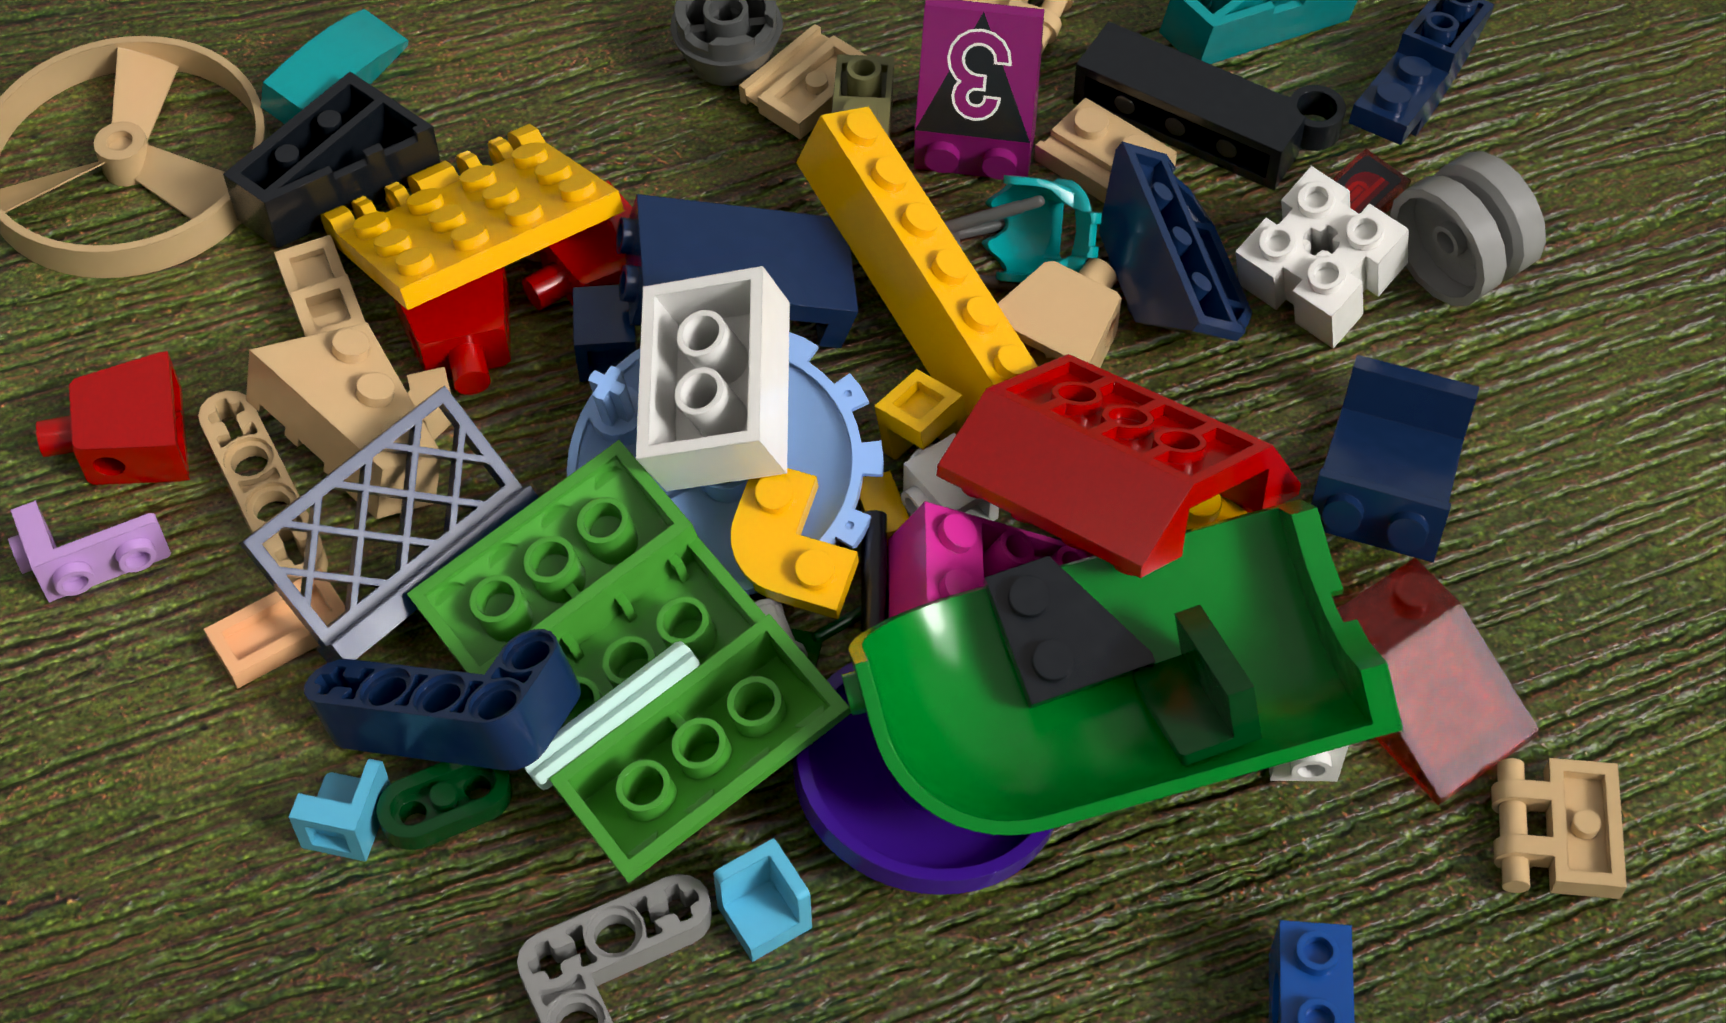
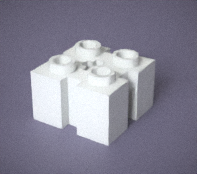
(1322, 256)

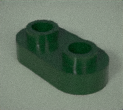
(443, 797)

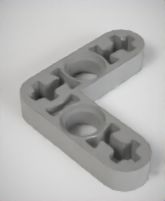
(578, 985)

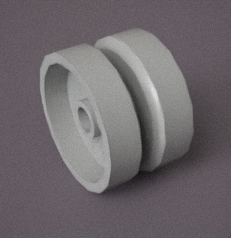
(1470, 227)

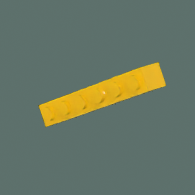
(911, 255)

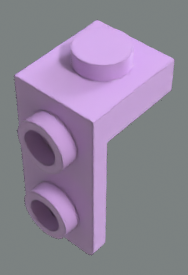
(88, 560)

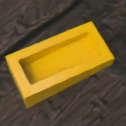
(883, 495)

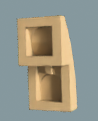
(318, 286)

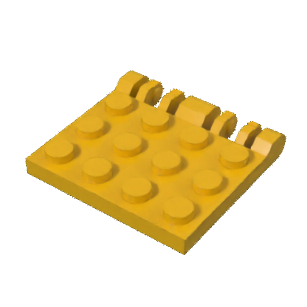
(473, 221)

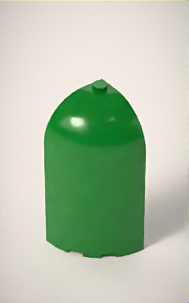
(981, 759)

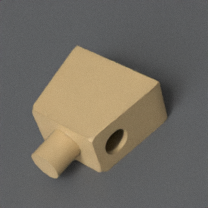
(1066, 311)

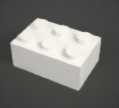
(713, 380)

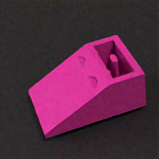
(953, 552)

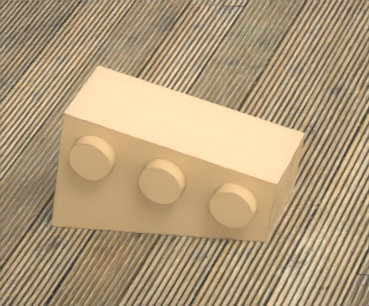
(336, 398)

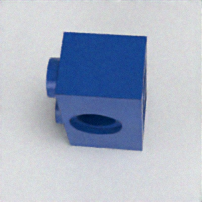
(1311, 973)

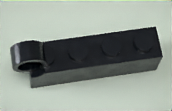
(1206, 107)

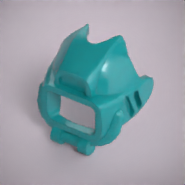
(1036, 234)

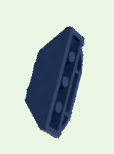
(1168, 250)

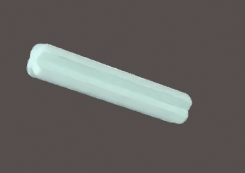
(613, 710)

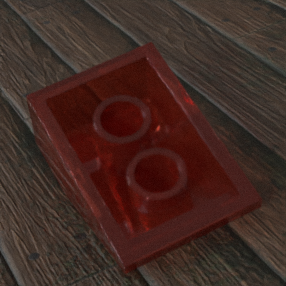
(1447, 684)

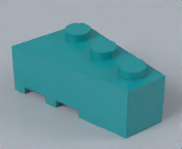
(1233, 27)

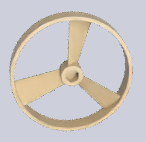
(143, 78)

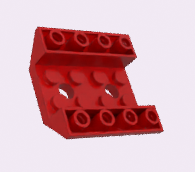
(1107, 462)

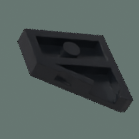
(1059, 632)

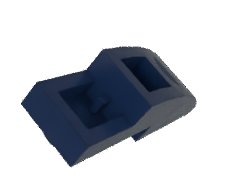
(1421, 69)

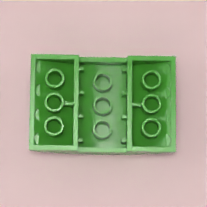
(618, 584)

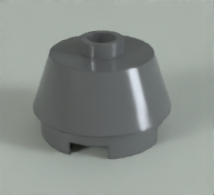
(726, 37)

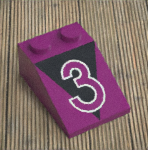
(978, 88)

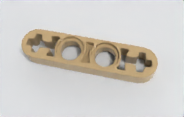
(260, 489)

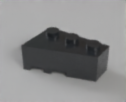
(326, 157)

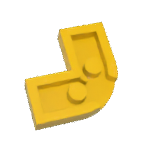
(777, 556)

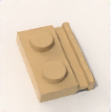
(797, 82)
(1085, 146)

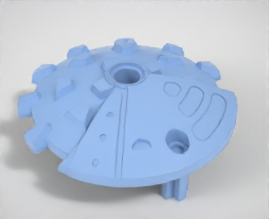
(820, 443)

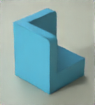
(343, 813)
(763, 899)

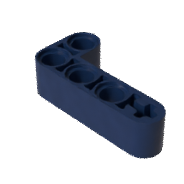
(451, 715)

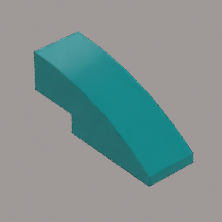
(353, 45)

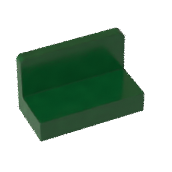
(1202, 695)

